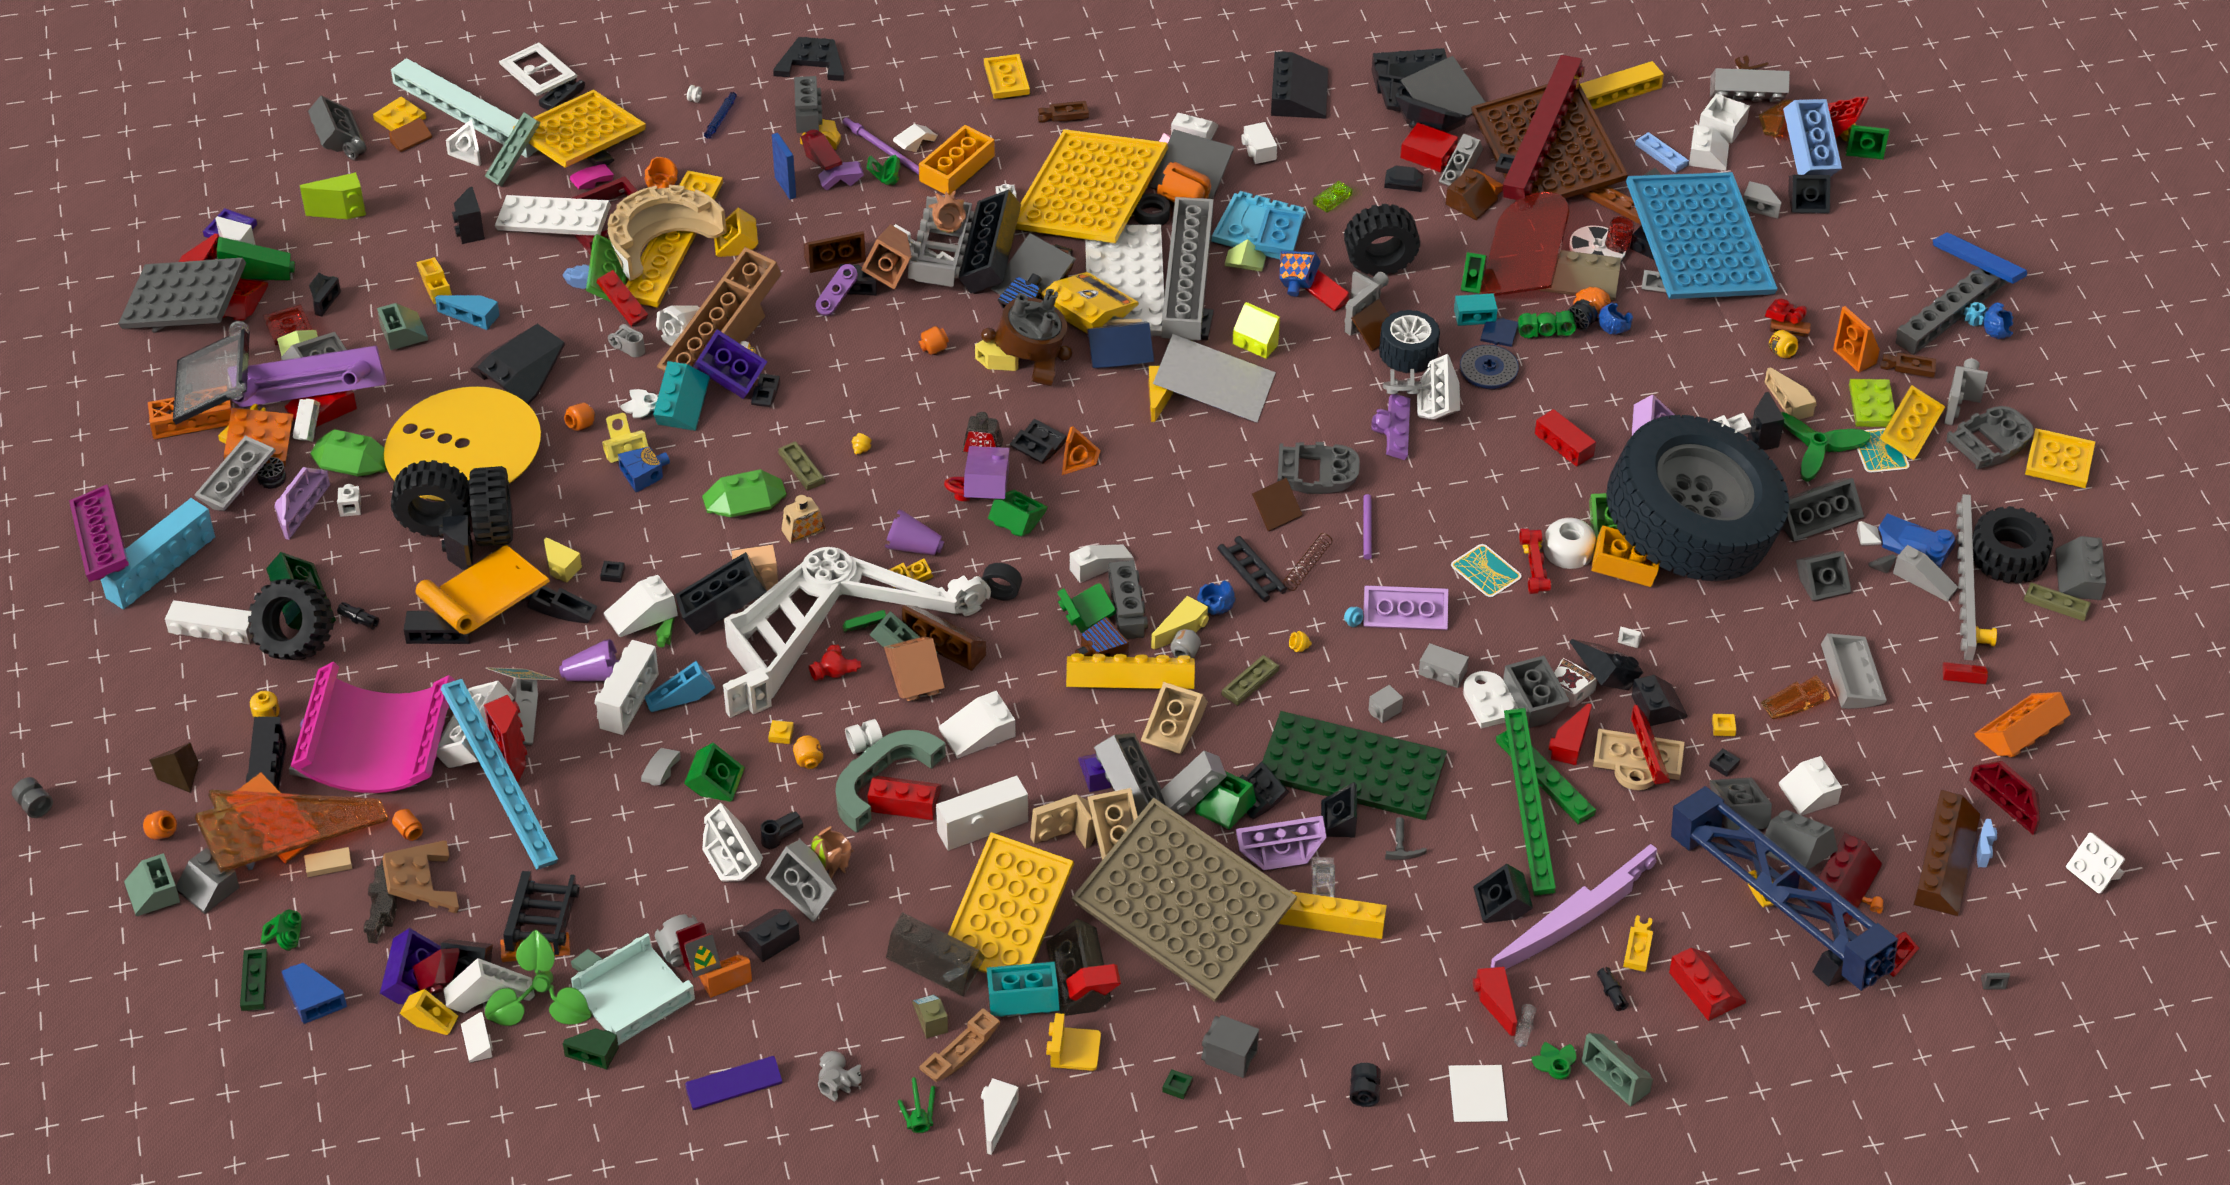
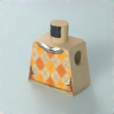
(802, 519)

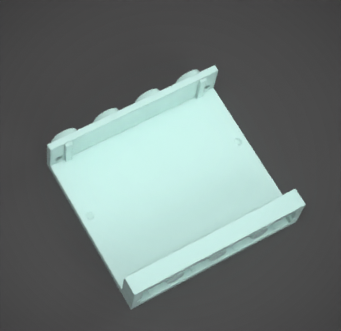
(632, 989)

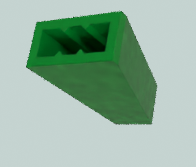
(260, 261)

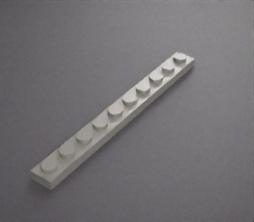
(1966, 581)

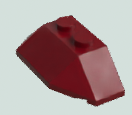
(2008, 792)

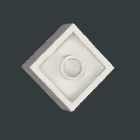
(1725, 116)

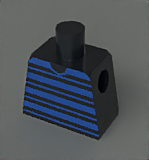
(1020, 285)

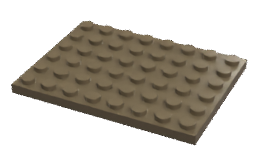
(1184, 899)

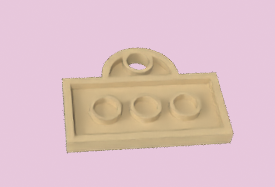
(1624, 755)

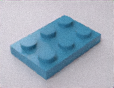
(1279, 230)

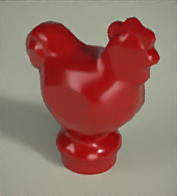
(833, 664)

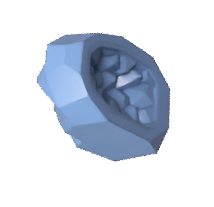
(577, 276)

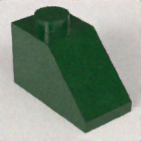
(592, 1047)

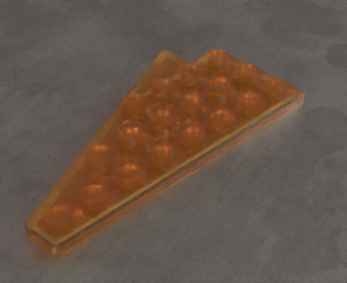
(264, 824)

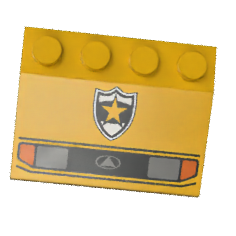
(1089, 301)

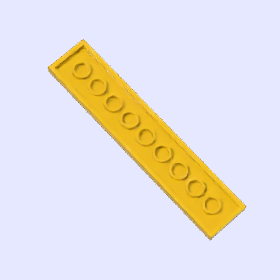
(668, 250)

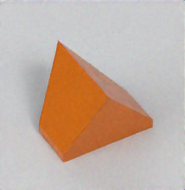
(1079, 452)

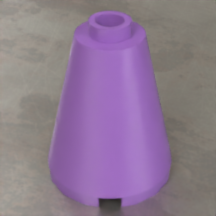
(913, 536)
(591, 664)

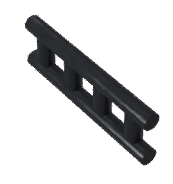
(1252, 558)

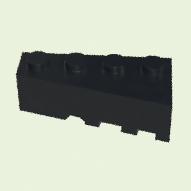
(267, 749)

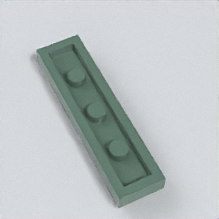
(512, 149)

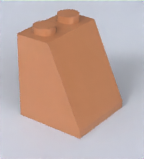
(888, 257)
(915, 667)

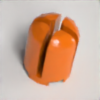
(1183, 182)

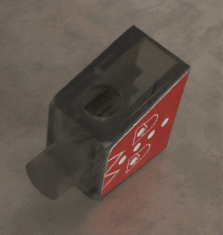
(982, 432)

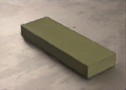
(801, 466)
(2057, 601)
(1250, 680)

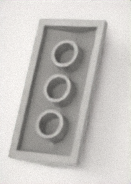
(234, 473)

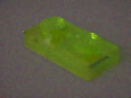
(1332, 196)

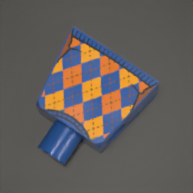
(1298, 270)

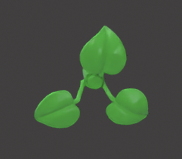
(537, 955)

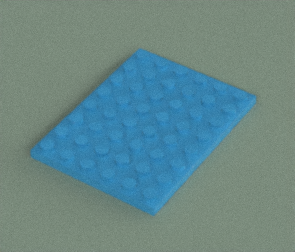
(1701, 235)

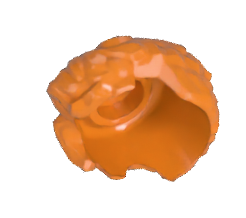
(661, 173)
(1596, 297)

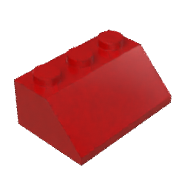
(903, 797)
(1705, 983)

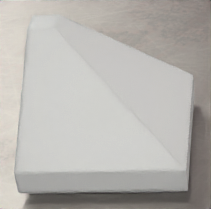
(1868, 534)
(1629, 637)

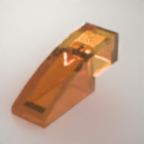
(1796, 698)

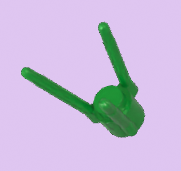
(919, 1120)

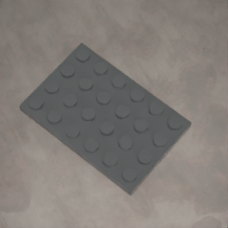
(182, 293)

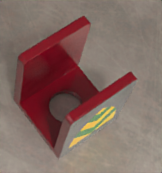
(698, 949)

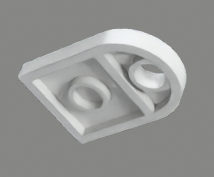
(1488, 699)

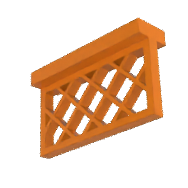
(163, 425)

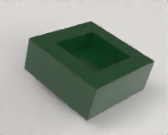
(1177, 1084)

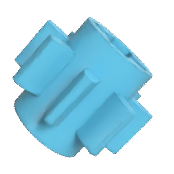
(1975, 313)

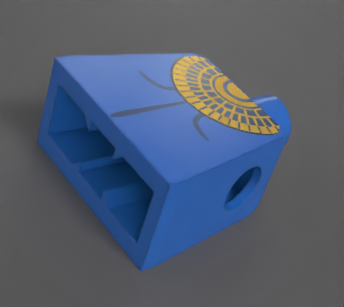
(642, 467)

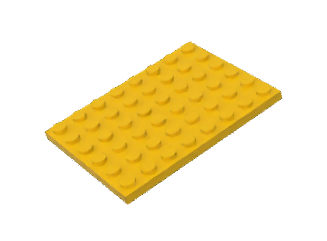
(1090, 185)

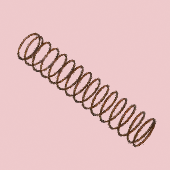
(1302, 558)

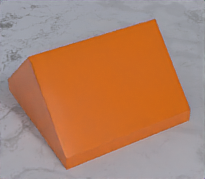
(732, 974)

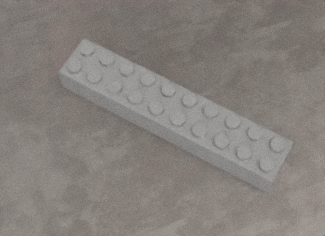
(1187, 268)

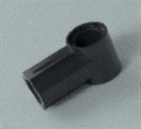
(775, 830)

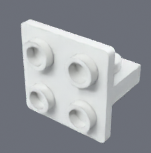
(2096, 863)

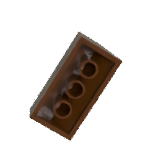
(948, 639)

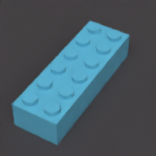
(160, 552)

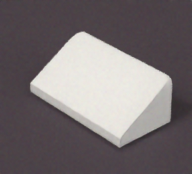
(476, 1038)

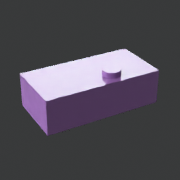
(986, 472)

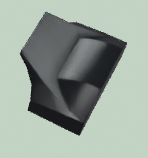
(1404, 178)
(324, 292)

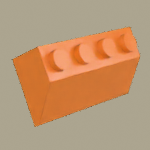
(2024, 723)

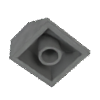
(1824, 574)
(204, 884)

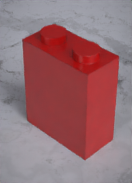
(1428, 147)

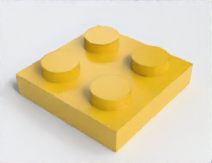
(398, 114)

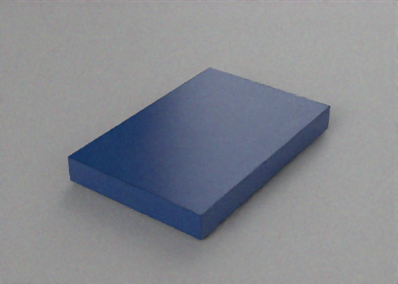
(784, 166)

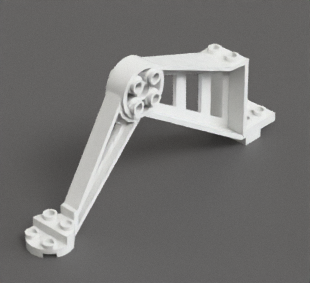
(825, 575)

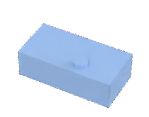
(1812, 137)

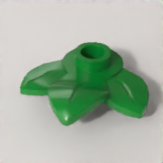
(1553, 1059)

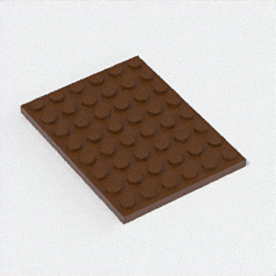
(1578, 158)

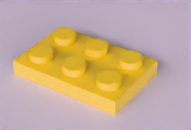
(1006, 76)

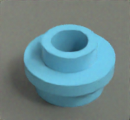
(1353, 616)

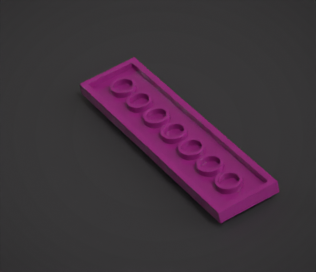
(98, 533)

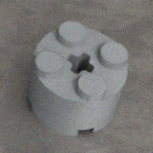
(667, 938)

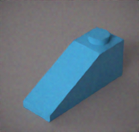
(469, 308)
(682, 688)

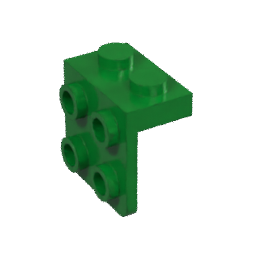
(1087, 607)

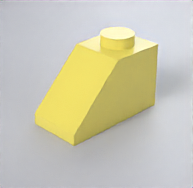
(562, 560)

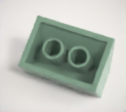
(1616, 1068)

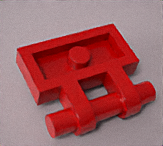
(1784, 311)

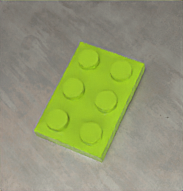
(1871, 402)

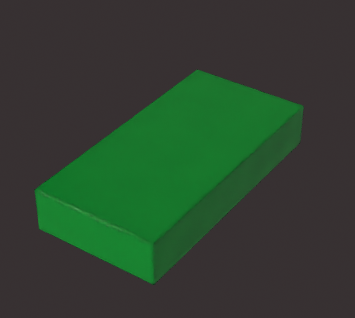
(863, 621)

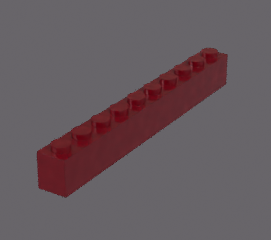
(1543, 128)

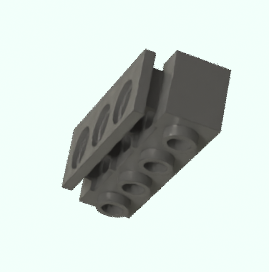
(807, 104)
(1126, 599)

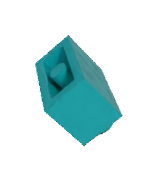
(1475, 309)

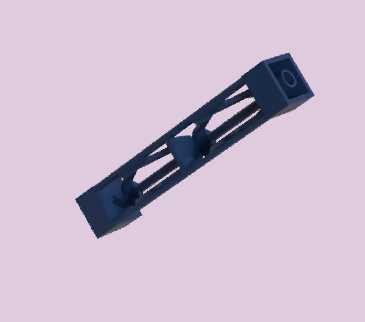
(1864, 957)

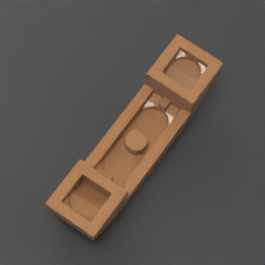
(962, 1048)

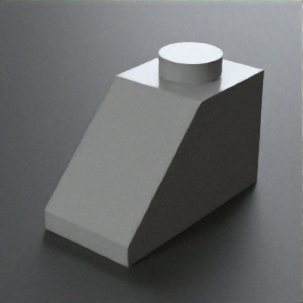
(1761, 200)

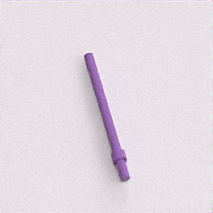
(859, 130)

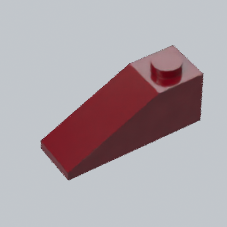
(820, 150)

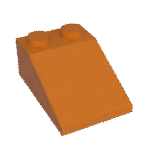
(1855, 341)

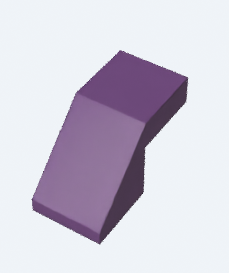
(848, 172)

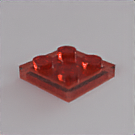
(286, 321)

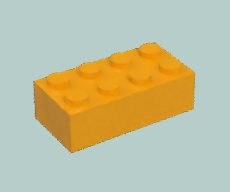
(956, 160)

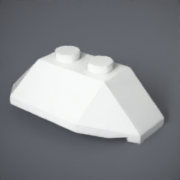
(1439, 390)
(729, 846)

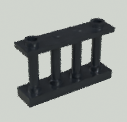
(523, 902)

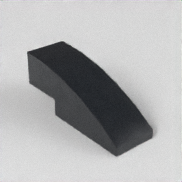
(561, 605)

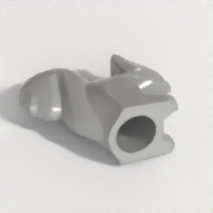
(834, 1077)

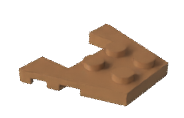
(410, 877)

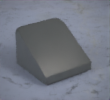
(1995, 980)

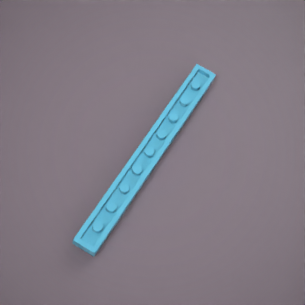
(499, 774)

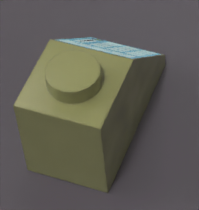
(931, 1015)

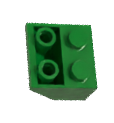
(1227, 801)

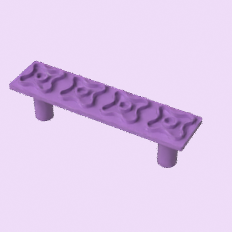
(313, 376)

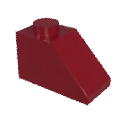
(436, 970)

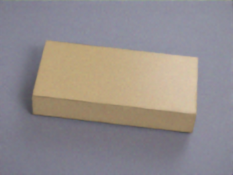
(328, 862)

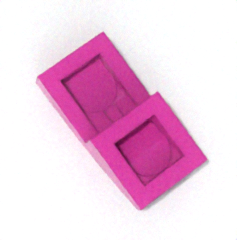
(589, 176)

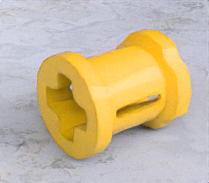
(1986, 636)

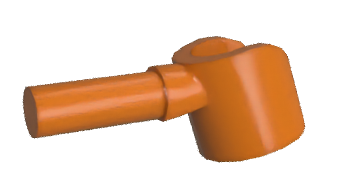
(1876, 904)

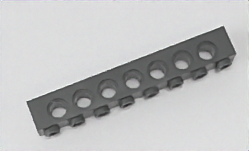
(1947, 310)

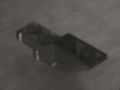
(382, 908)

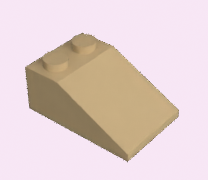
(1174, 718)

